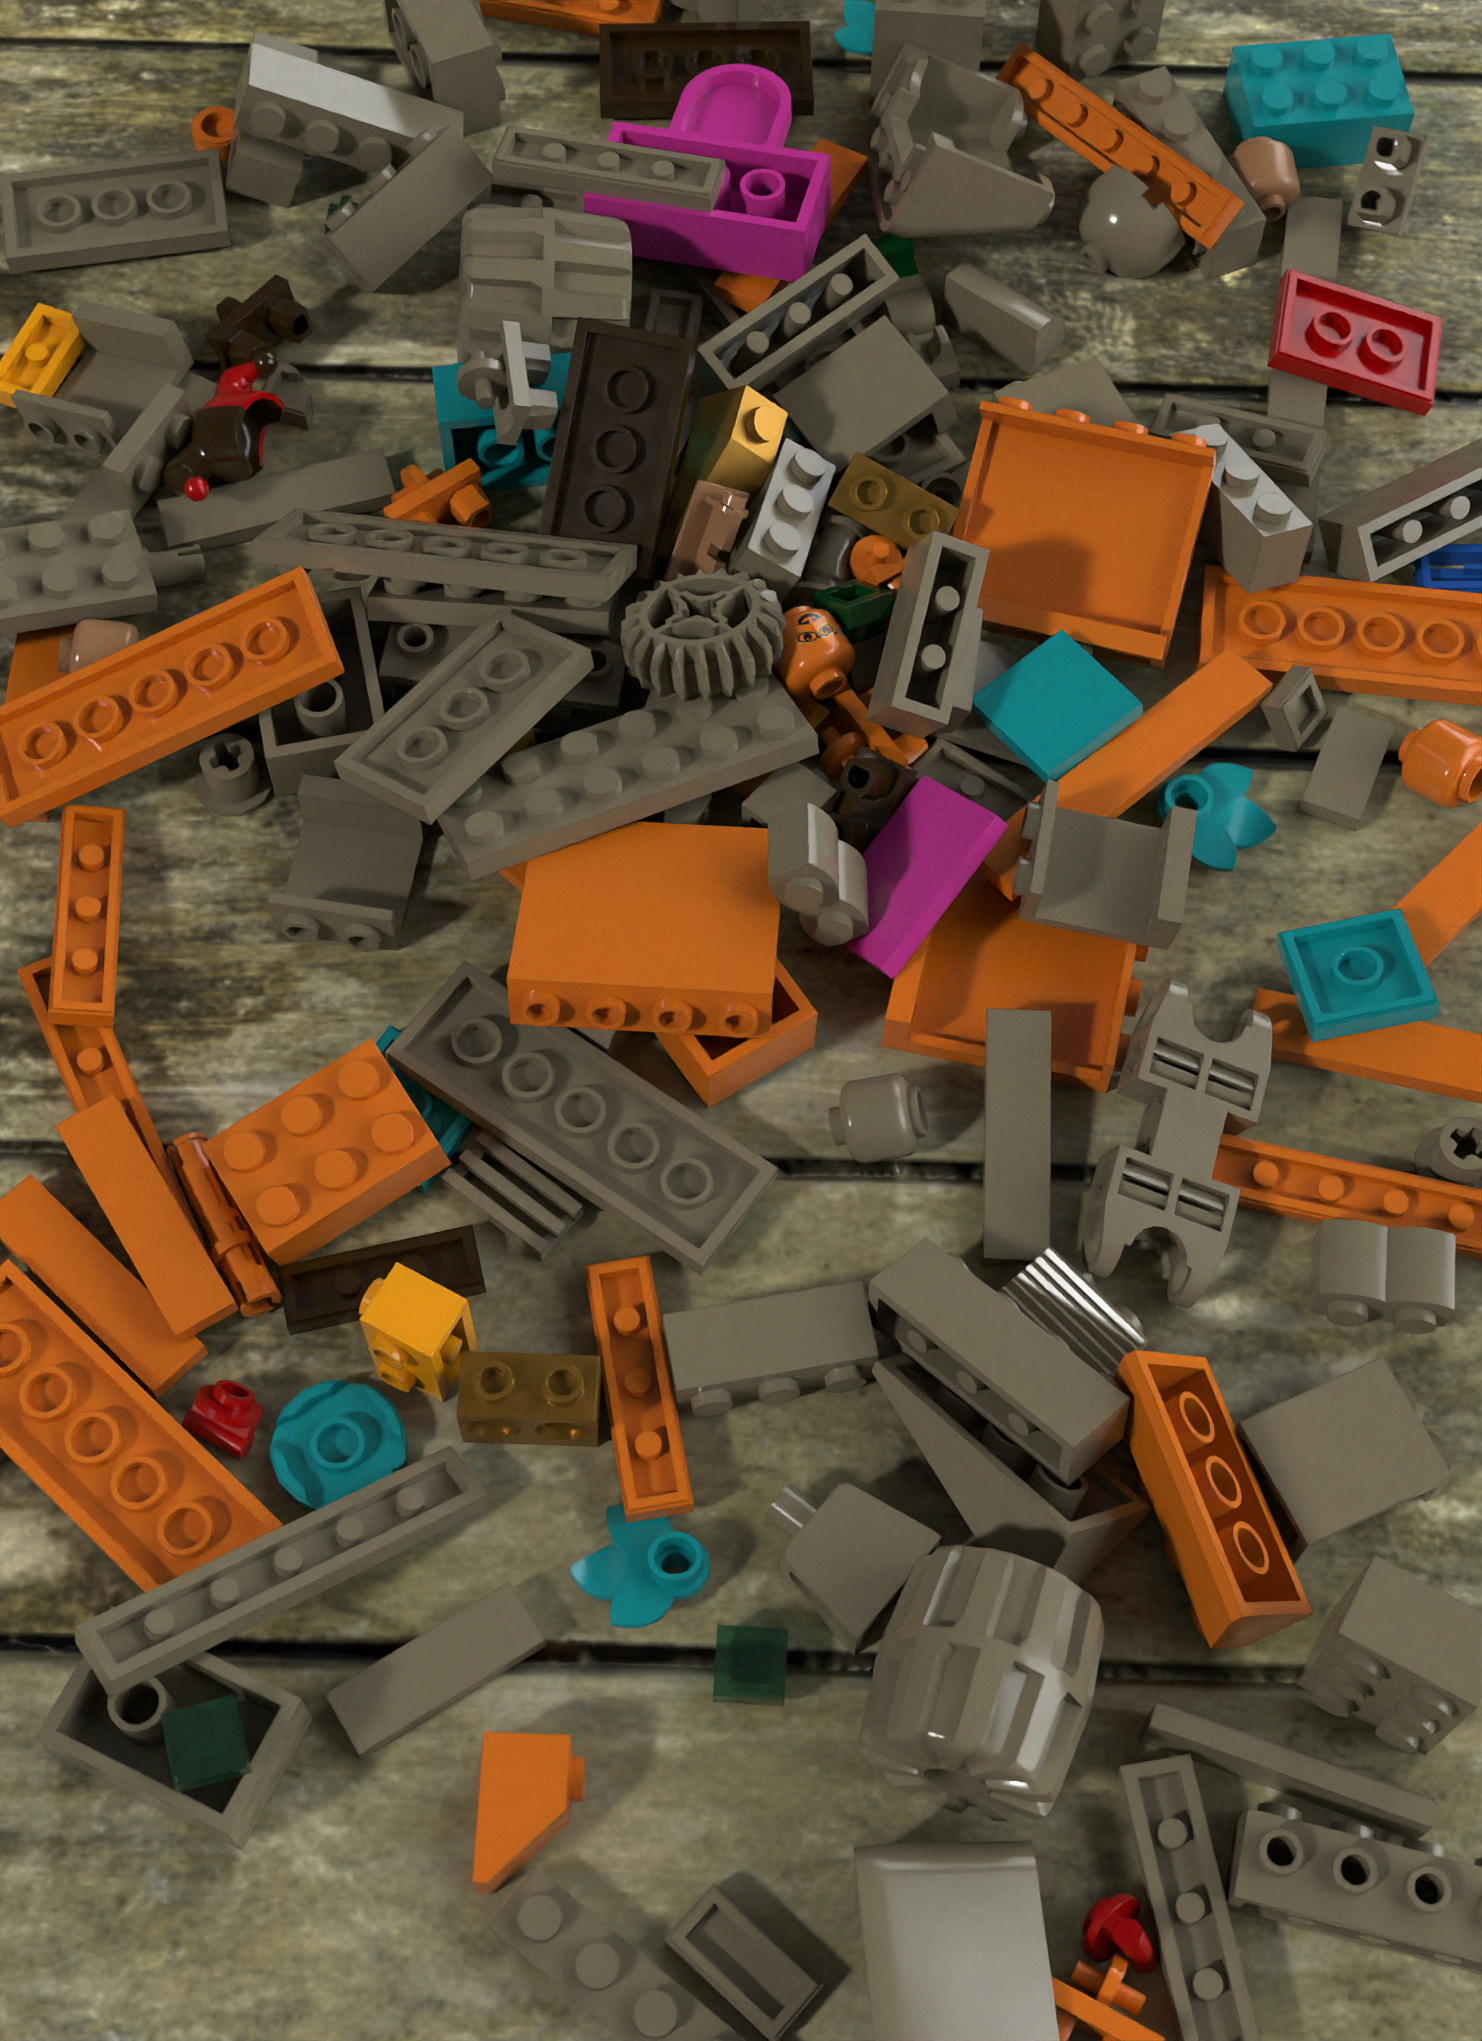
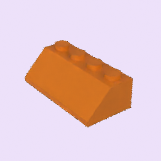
(1207, 1500)

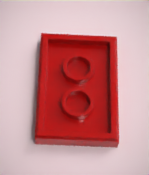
(1355, 342)

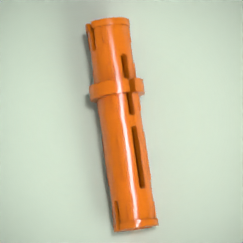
(232, 1243)

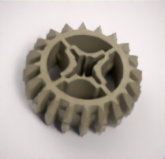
(703, 634)

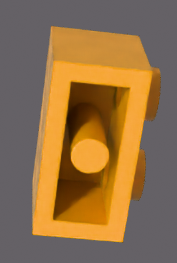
(416, 1331)

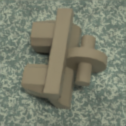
(1388, 181)
(502, 383)

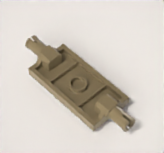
(84, 570)

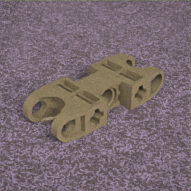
(1165, 1183)

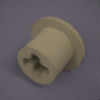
(232, 776)
(1452, 1153)

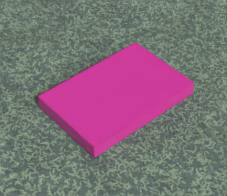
(919, 870)

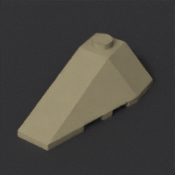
(1001, 1489)

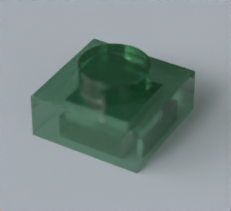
(750, 1665)
(206, 1743)

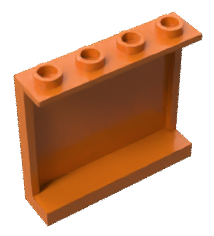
(1083, 527)
(649, 933)
(990, 959)

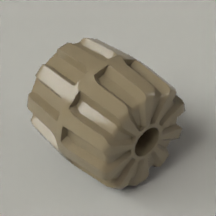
(540, 272)
(983, 1682)

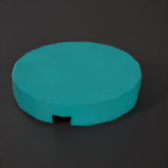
(336, 1442)

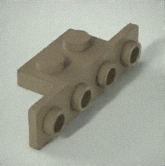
(137, 461)

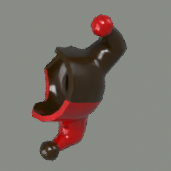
(227, 432)

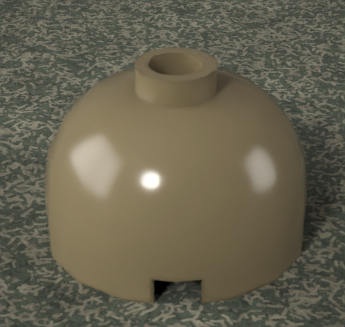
(1124, 228)

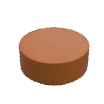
(214, 130)

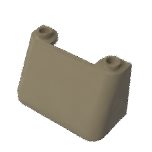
(942, 154)
(956, 1941)

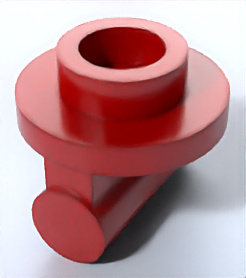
(225, 1417)
(1115, 1927)

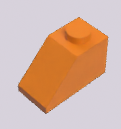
(522, 1800)

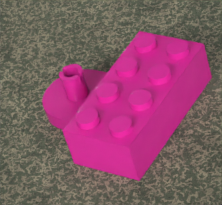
(771, 194)

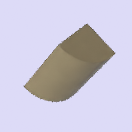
(1000, 318)

